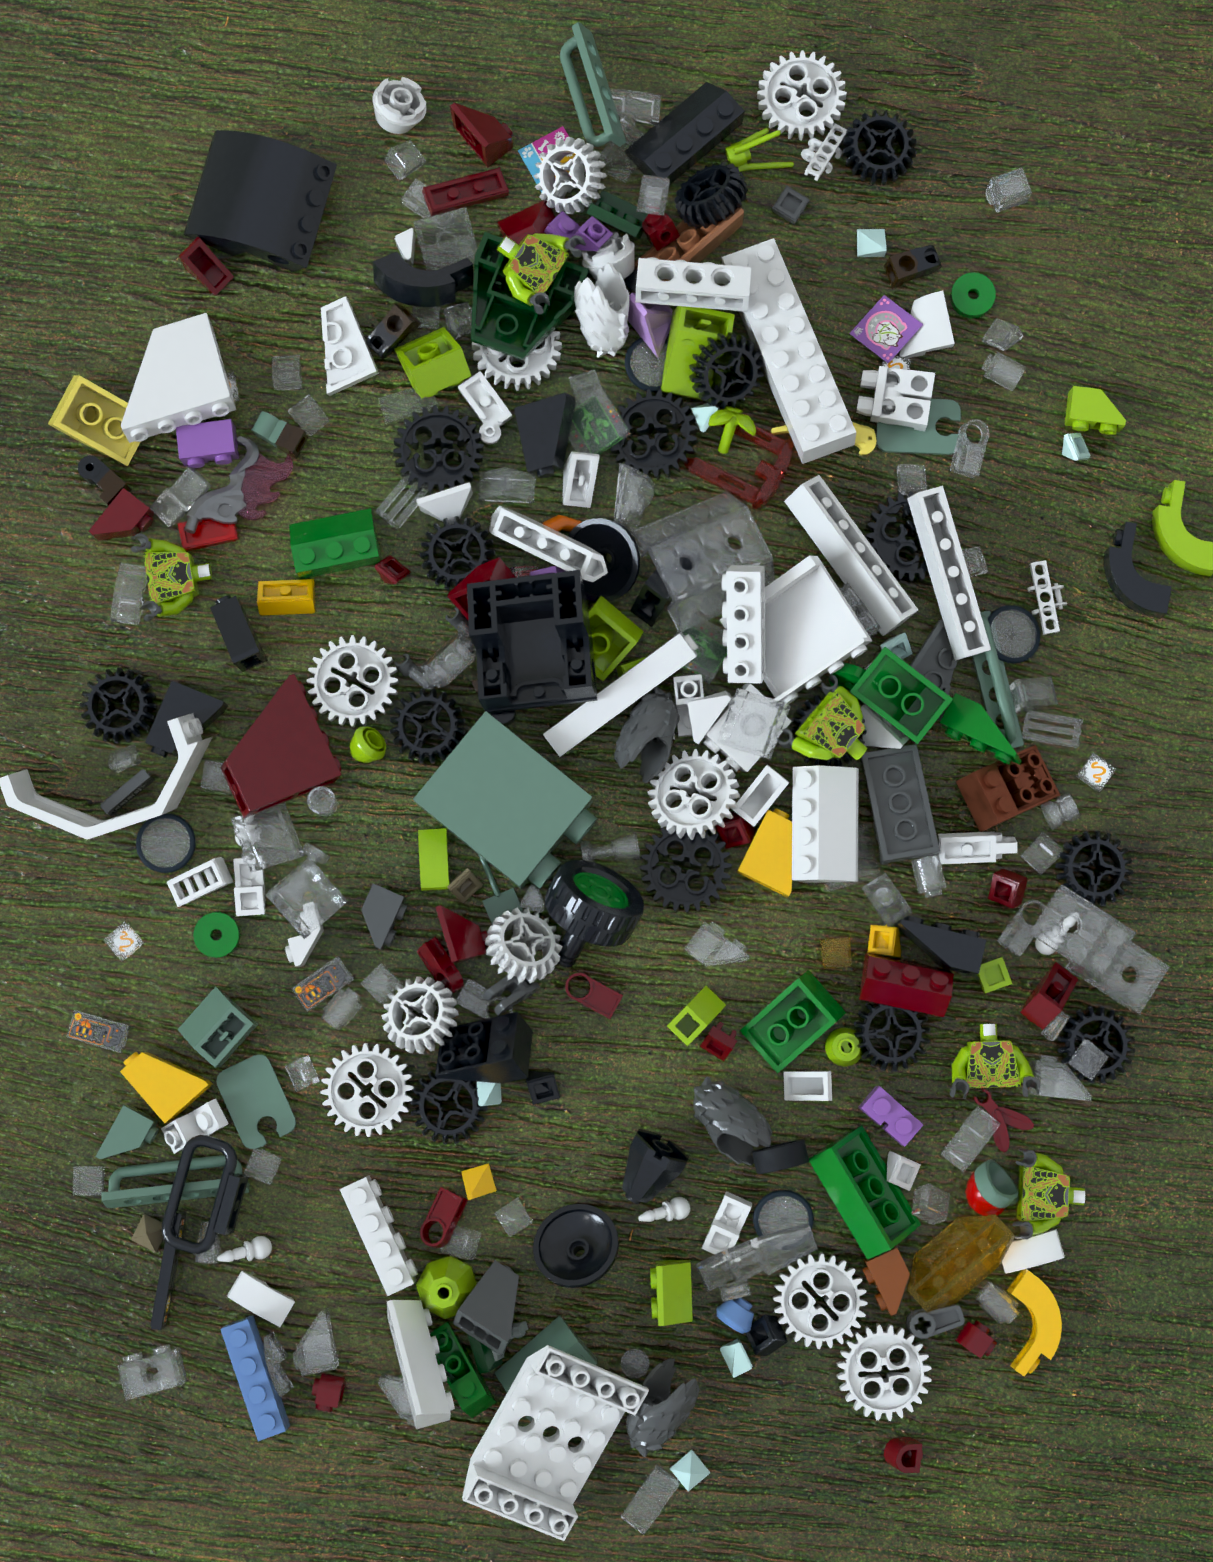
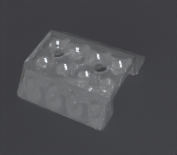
(702, 537)

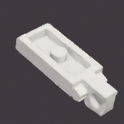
(974, 847)

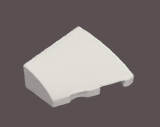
(936, 327)

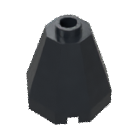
(651, 1166)

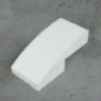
(249, 890)
(727, 1223)
(1033, 1251)
(260, 1298)

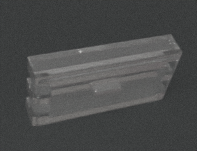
(409, 509)
(1076, 732)

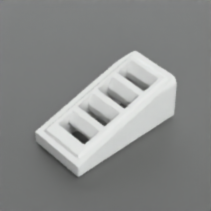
(220, 870)

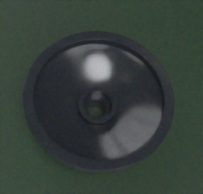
(612, 538)
(566, 1233)

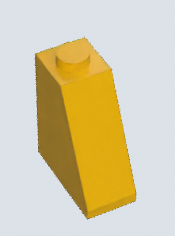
(770, 854)
(163, 1084)

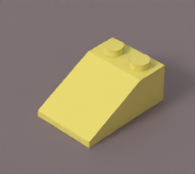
(94, 419)

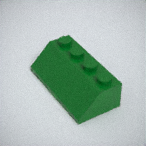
(858, 1187)

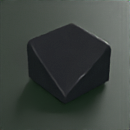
(766, 1335)

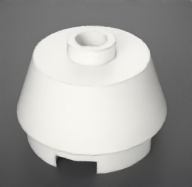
(398, 105)
(617, 251)

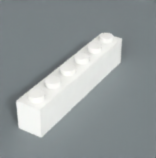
(850, 553)
(948, 573)

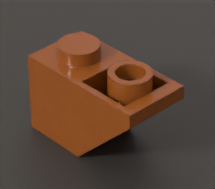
(890, 1278)

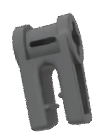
(519, 993)
(937, 1320)

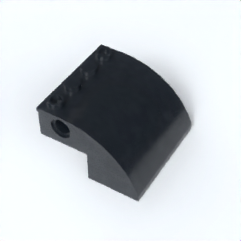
(260, 198)
(532, 641)

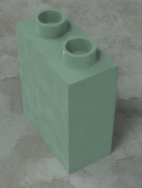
(507, 803)

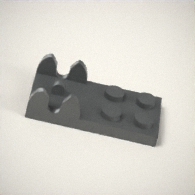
(899, 804)

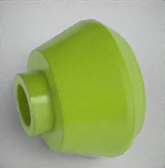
(367, 745)
(839, 1038)

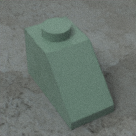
(129, 1131)

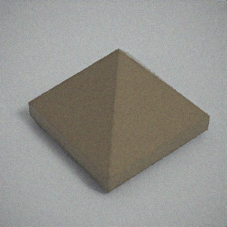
(464, 885)
(148, 1233)

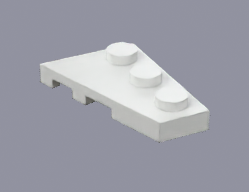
(346, 350)

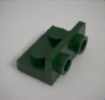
(618, 214)

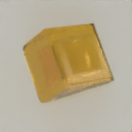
(835, 952)

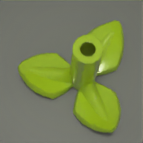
(731, 418)

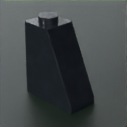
(545, 433)
(654, 597)
(238, 633)
(177, 703)

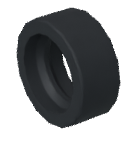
(780, 1156)

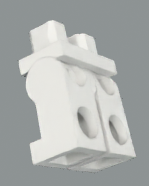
(899, 396)

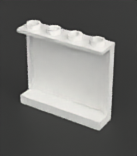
(807, 629)

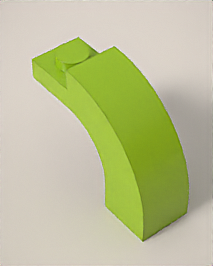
(1174, 539)

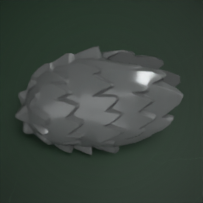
(650, 732)
(730, 1120)
(660, 1412)

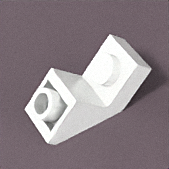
(685, 690)
(300, 948)
(201, 1121)

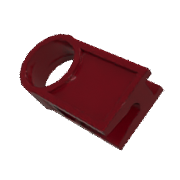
(440, 965)
(599, 998)
(447, 1211)

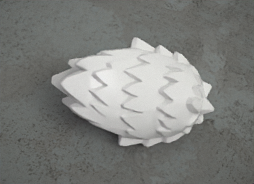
(603, 311)

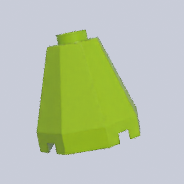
(447, 1273)

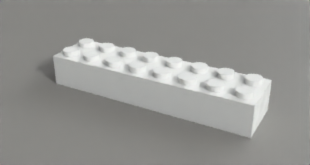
(792, 356)

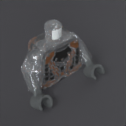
(446, 661)

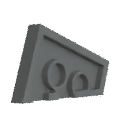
(936, 659)

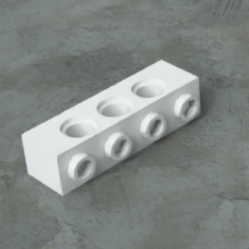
(681, 292)

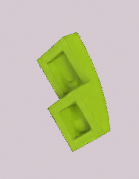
(433, 859)

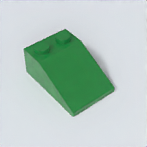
(901, 695)
(793, 1021)

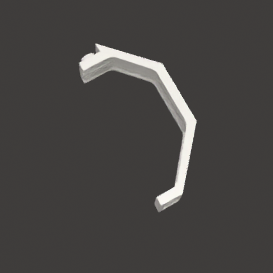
(187, 737)

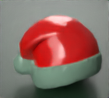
(990, 1189)

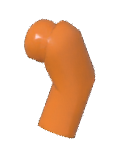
(561, 523)

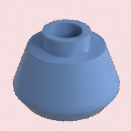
(736, 1314)

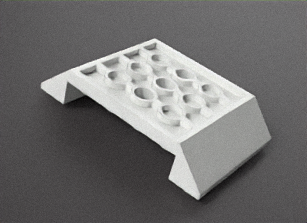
(538, 1476)

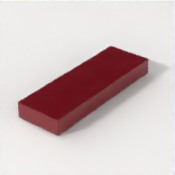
(465, 191)

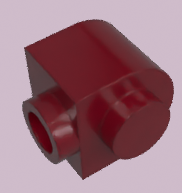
(655, 226)
(976, 1339)
(328, 1391)
(904, 1454)

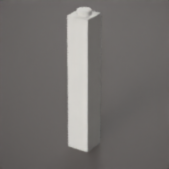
(622, 693)

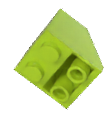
(673, 1292)

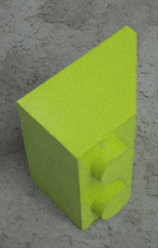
(433, 362)
(611, 635)

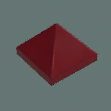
(391, 570)

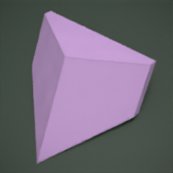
(650, 322)

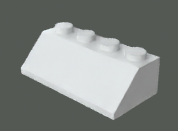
(825, 824)
(418, 1362)

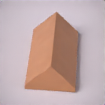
(697, 243)

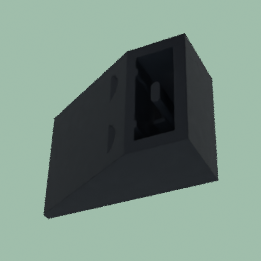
(949, 949)
(487, 1050)

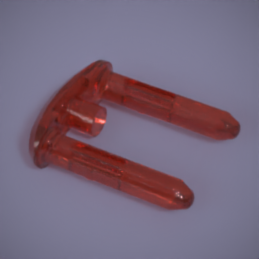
(771, 473)

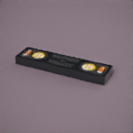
(167, 1277)

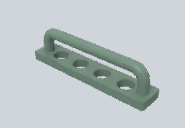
(599, 86)
(998, 680)
(158, 1194)

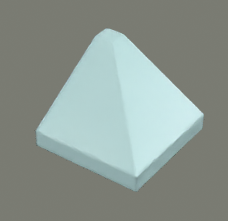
(871, 243)

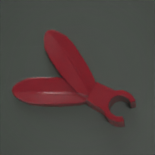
(1004, 1116)

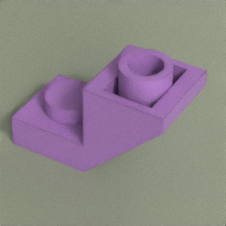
(591, 231)

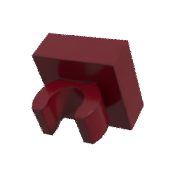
(718, 1042)

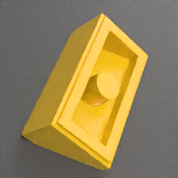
(286, 597)

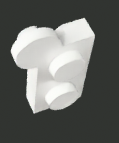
(486, 406)

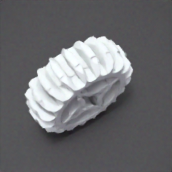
(555, 190)
(528, 937)
(406, 1036)

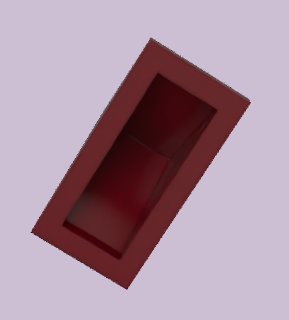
(205, 266)

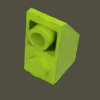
(1092, 410)
(696, 1015)

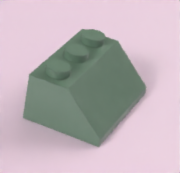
(557, 1335)

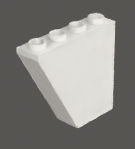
(178, 381)

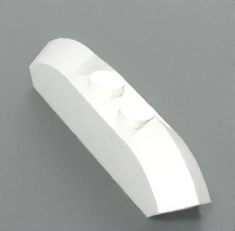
(547, 543)

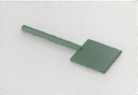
(501, 901)

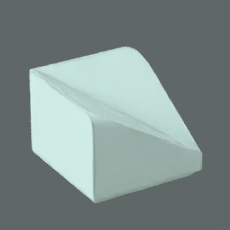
(489, 1093)
(736, 1357)

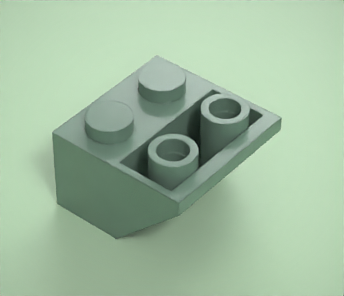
(217, 1027)

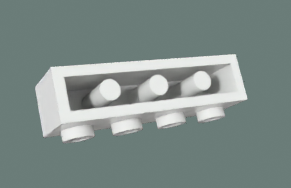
(745, 624)
(378, 1235)

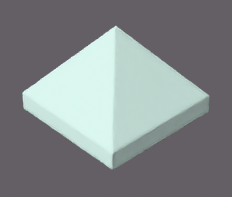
(702, 415)
(1075, 447)
(898, 645)
(690, 1470)

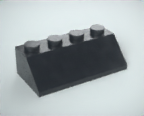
(687, 133)

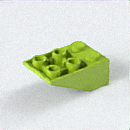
(687, 331)

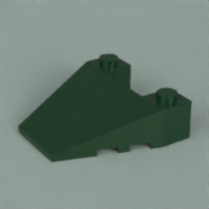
(506, 322)

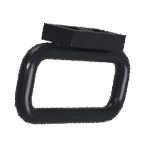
(227, 1200)

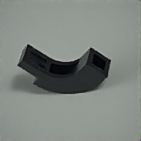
(419, 286)
(1125, 581)

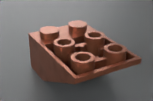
(1007, 789)

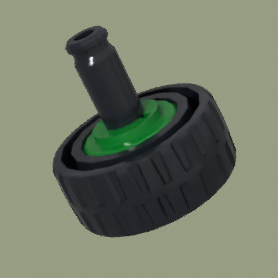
(592, 907)

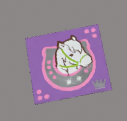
(886, 329)

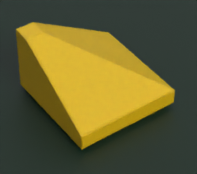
(884, 941)
(478, 1181)

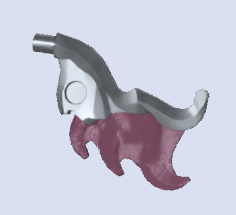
(247, 490)

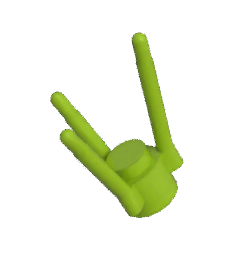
(739, 152)

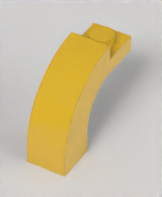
(1045, 1321)

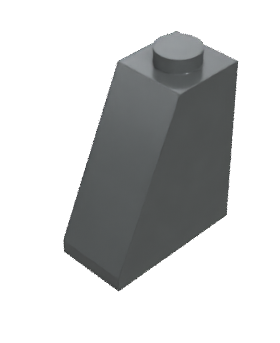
(490, 1308)

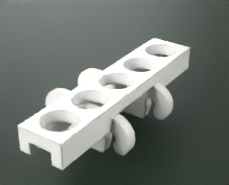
(824, 149)
(1048, 589)

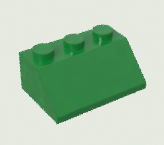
(334, 543)

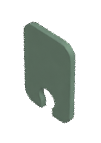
(907, 440)
(254, 1093)

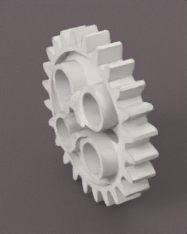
(814, 75)
(533, 367)
(365, 660)
(702, 771)
(350, 1109)
(800, 1318)
(885, 1398)

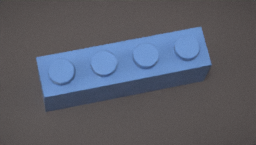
(257, 1388)

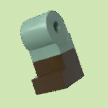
(280, 434)

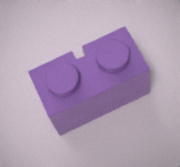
(207, 443)
(883, 1107)

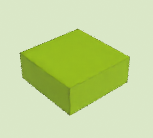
(993, 975)

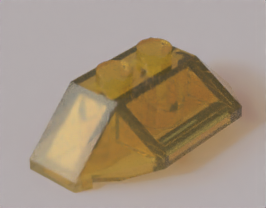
(958, 1260)

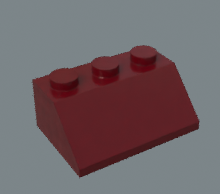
(906, 985)

